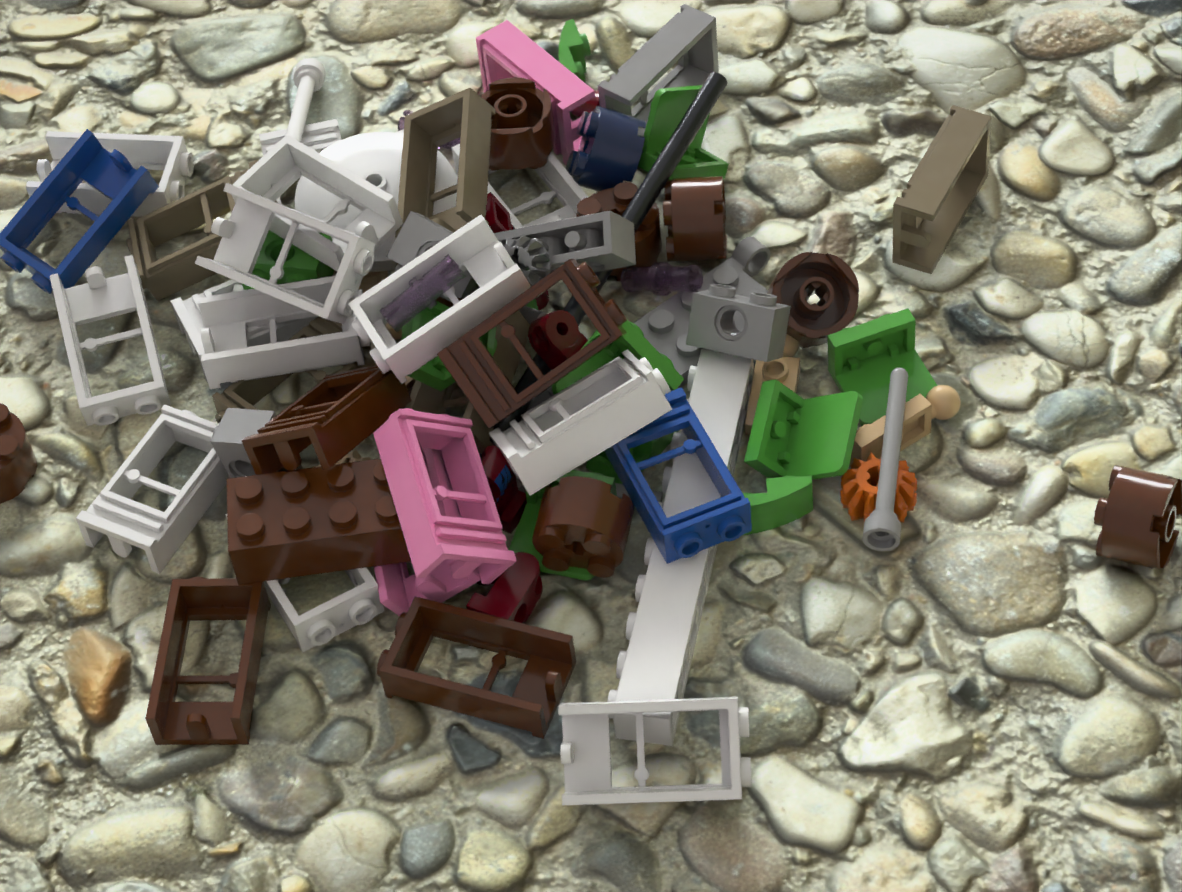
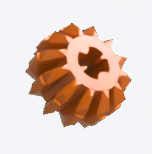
(861, 485)

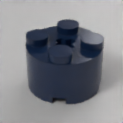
(607, 149)

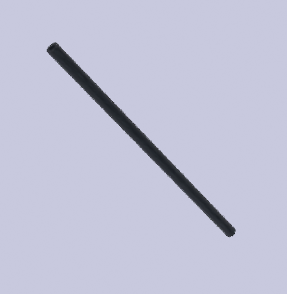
(641, 204)

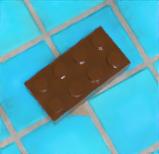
(312, 522)

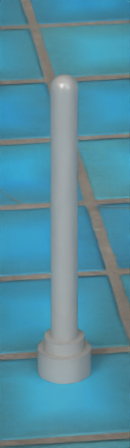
(882, 527)

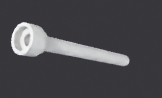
(308, 78)

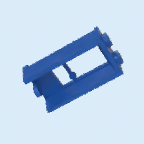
(103, 171)
(698, 527)

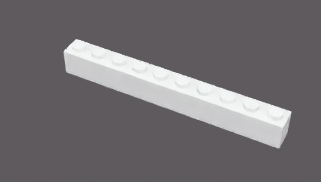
(675, 593)

